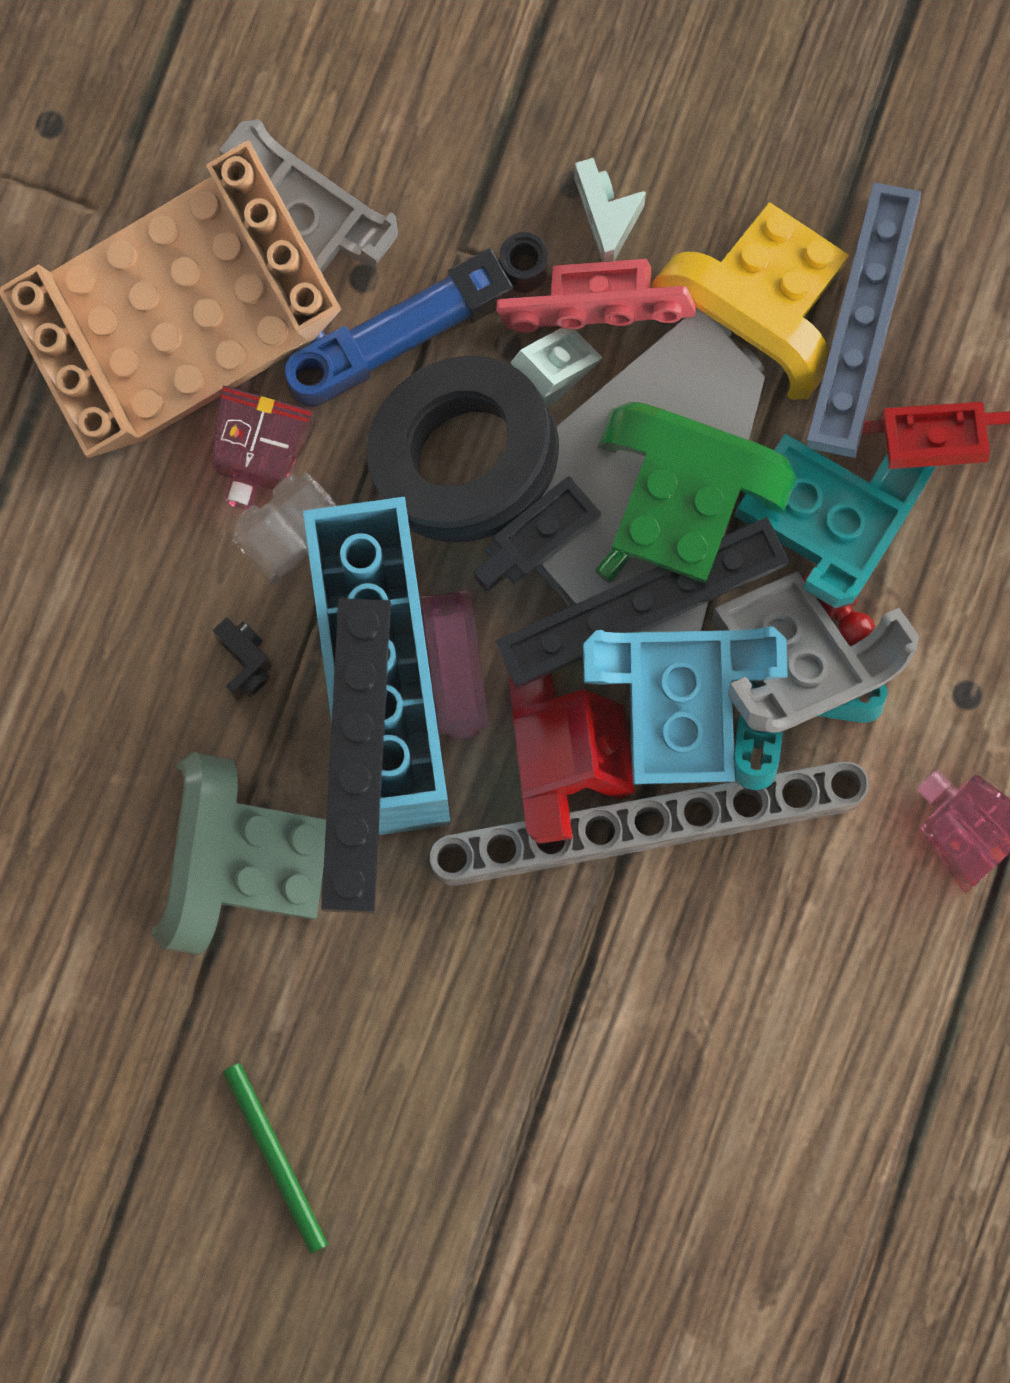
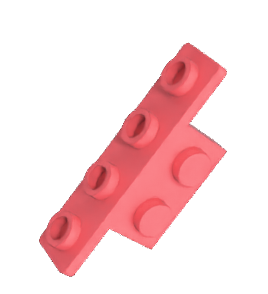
(598, 294)

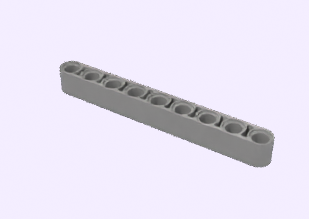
(668, 808)

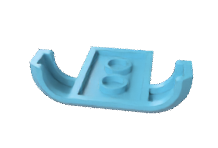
(682, 696)

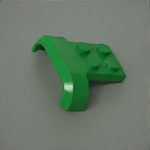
(688, 485)

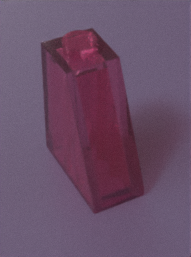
(455, 663)

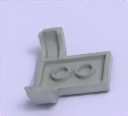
(321, 210)
(819, 660)

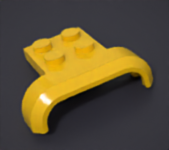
(767, 291)

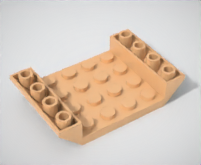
(173, 307)

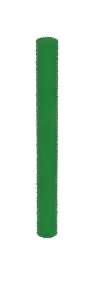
(275, 1158)

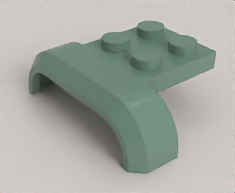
(235, 857)

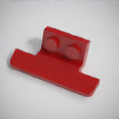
(936, 434)
(565, 748)

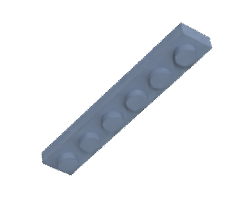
(864, 320)

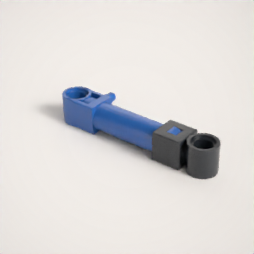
(465, 294)

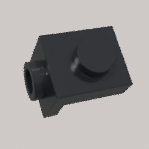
(243, 646)

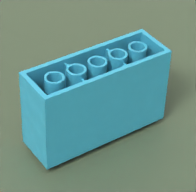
(369, 556)

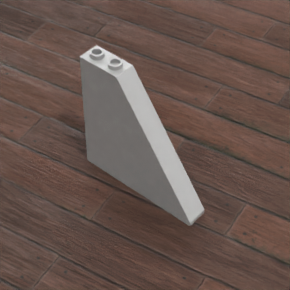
(686, 372)

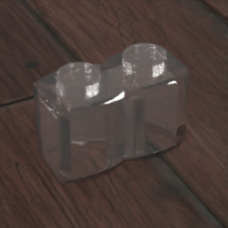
(276, 533)

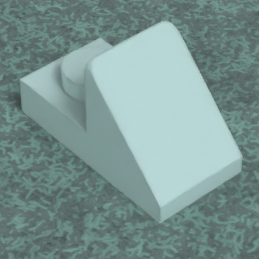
(610, 220)
(556, 363)

